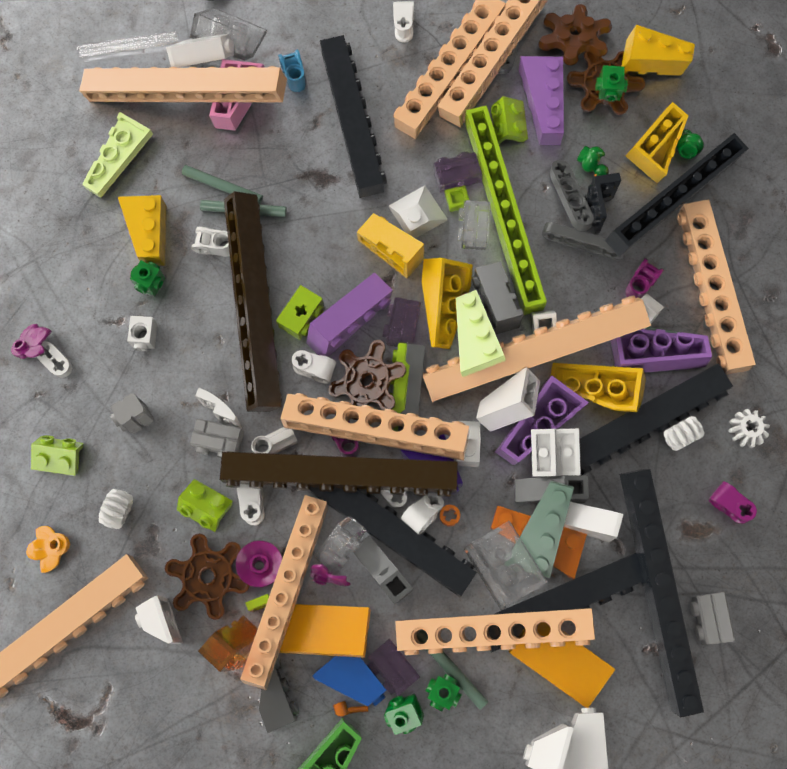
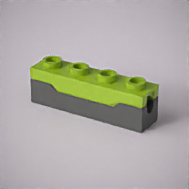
(408, 388)

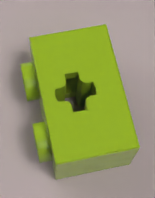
(301, 302)

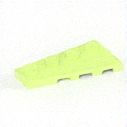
(122, 146)
(476, 336)

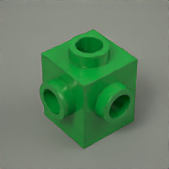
(611, 83)
(147, 278)
(434, 687)
(404, 714)

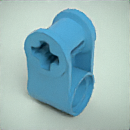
(293, 68)

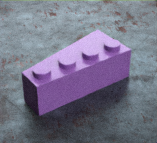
(544, 90)
(348, 315)
(661, 350)
(554, 407)

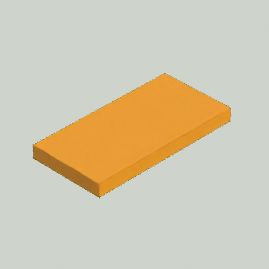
(327, 631)
(568, 667)

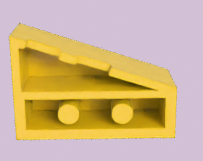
(656, 52)
(146, 226)

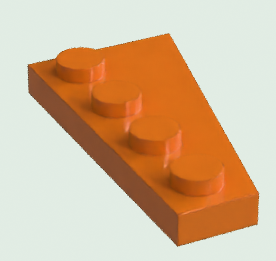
(570, 544)

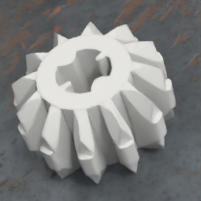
(684, 433)
(747, 437)
(115, 508)

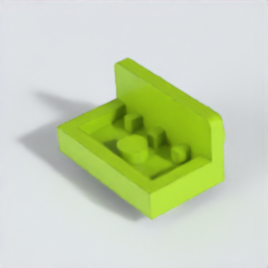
(509, 120)
(55, 455)
(203, 505)

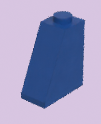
(352, 678)

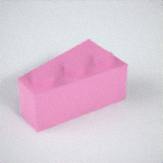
(230, 114)

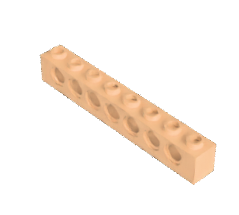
(514, 30)
(413, 123)
(702, 214)
(406, 439)
(284, 593)
(408, 629)

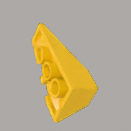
(441, 284)
(605, 385)

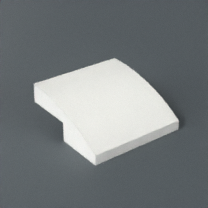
(220, 409)
(555, 452)

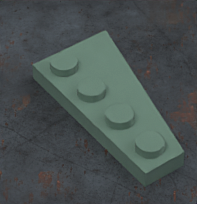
(546, 525)

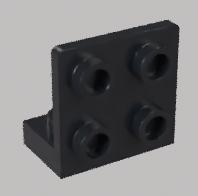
(600, 191)

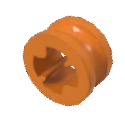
(447, 508)

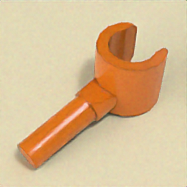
(341, 709)

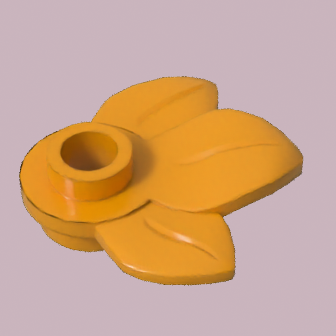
(45, 548)

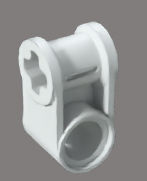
(403, 20)
(209, 242)
(316, 367)
(251, 499)
(423, 512)

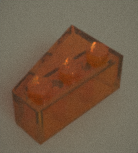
(230, 645)

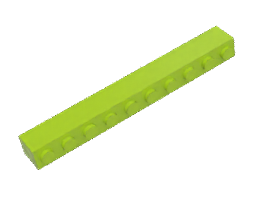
(505, 211)

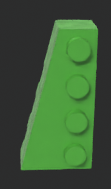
(335, 749)

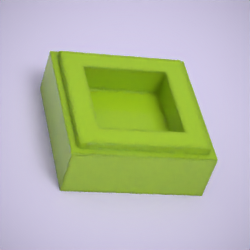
(455, 197)
(257, 603)

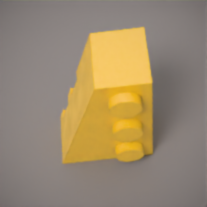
(658, 144)
(391, 244)

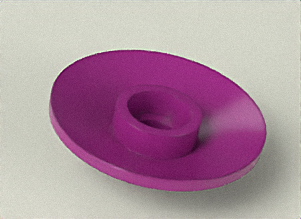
(258, 552)

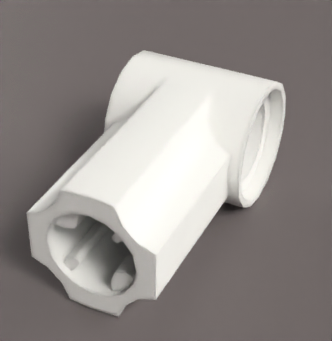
(276, 441)

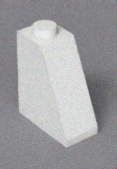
(200, 50)
(510, 401)
(593, 521)
(587, 742)

